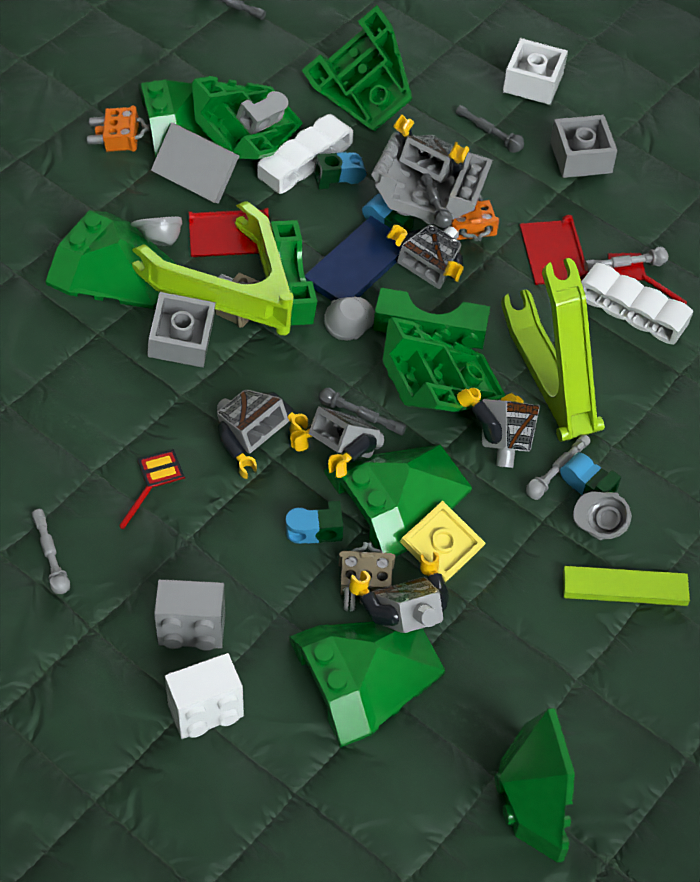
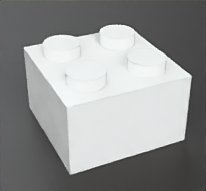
(535, 71)
(205, 696)

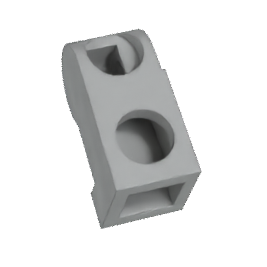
(263, 113)

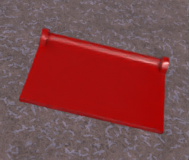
(217, 234)
(552, 243)

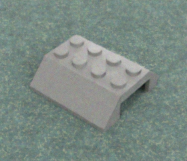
(405, 193)

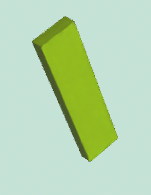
(626, 585)

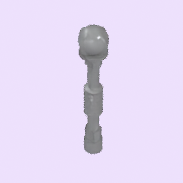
(655, 257)
(539, 485)
(58, 578)

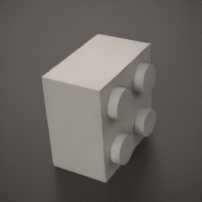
(583, 146)
(181, 329)
(190, 614)

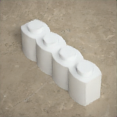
(297, 157)
(638, 305)

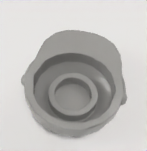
(161, 230)
(348, 318)
(602, 514)

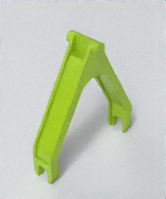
(261, 302)
(563, 373)

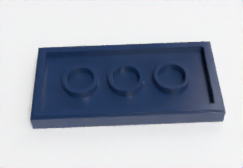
(355, 262)

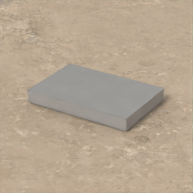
(195, 163)

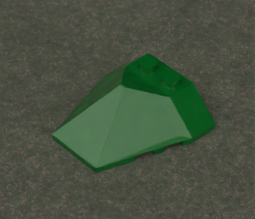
(365, 73)
(167, 103)
(216, 113)
(99, 260)
(432, 371)
(400, 490)
(366, 672)
(537, 785)

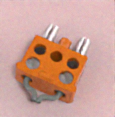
(117, 129)
(477, 223)

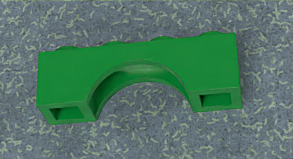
(289, 246)
(463, 325)

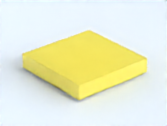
(448, 536)

